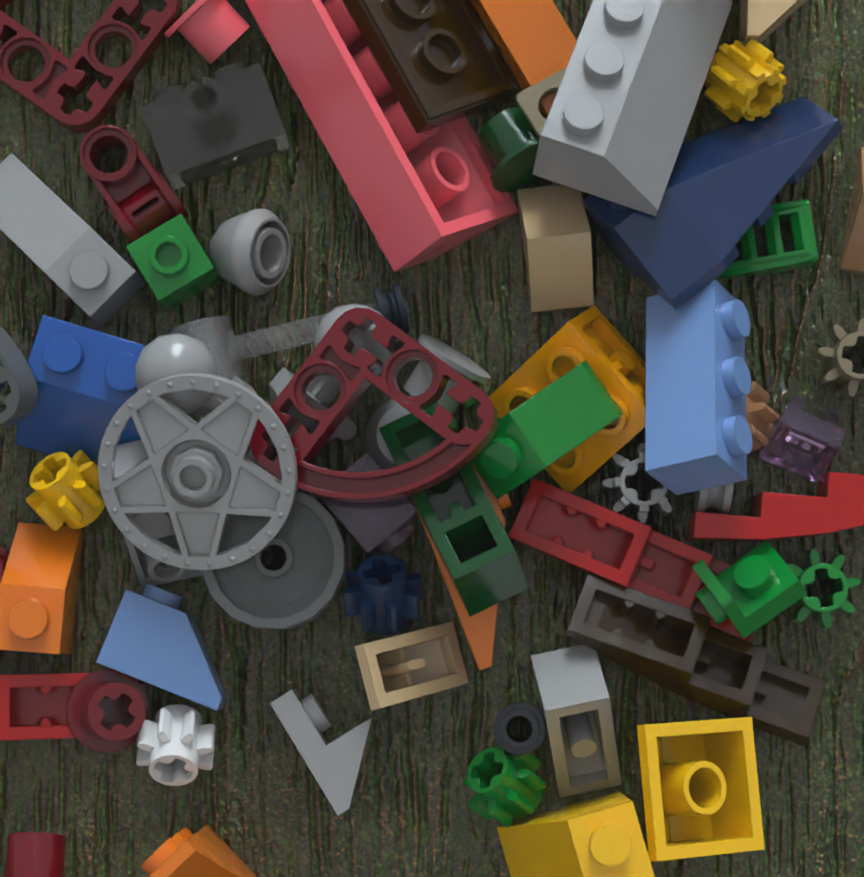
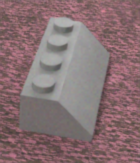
(629, 97)

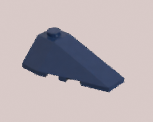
(714, 197)

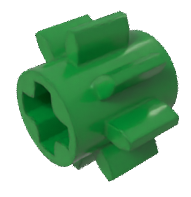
(830, 601)
(504, 785)

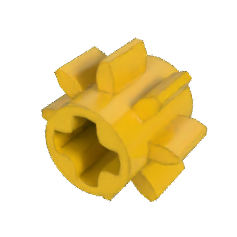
(66, 490)

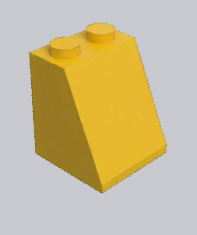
(578, 841)

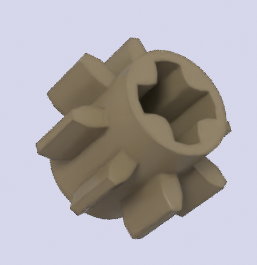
(839, 368)

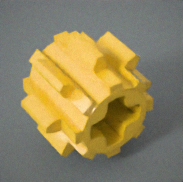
(745, 80)

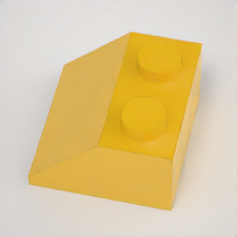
(700, 788)

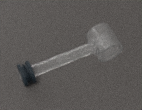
(231, 348)

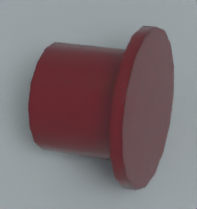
(107, 710)
(35, 855)

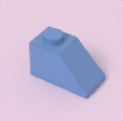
(162, 647)

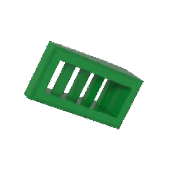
(803, 237)

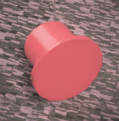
(210, 27)

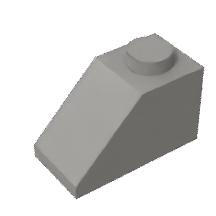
(577, 719)

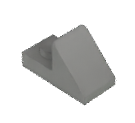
(333, 763)

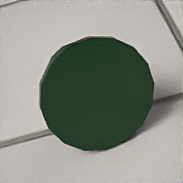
(512, 149)

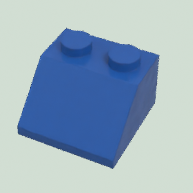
(80, 385)

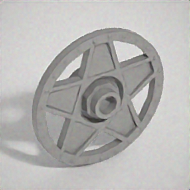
(197, 471)

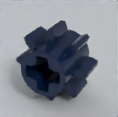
(383, 594)

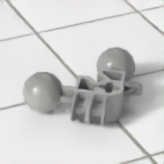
(184, 354)

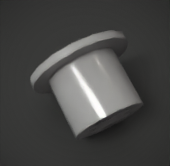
(422, 374)

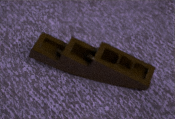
(695, 661)

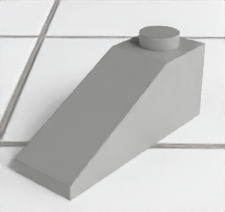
(63, 244)

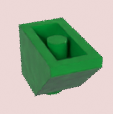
(545, 429)

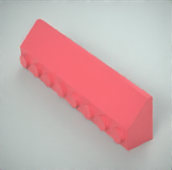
(412, 188)

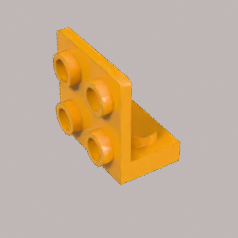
(617, 367)

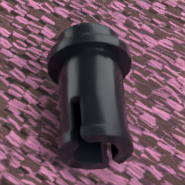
(509, 742)

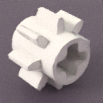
(176, 745)

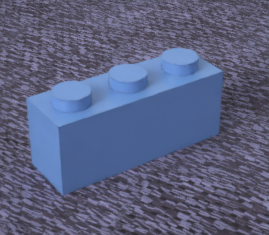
(697, 391)

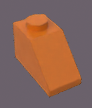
(40, 589)

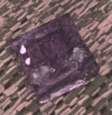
(803, 441)

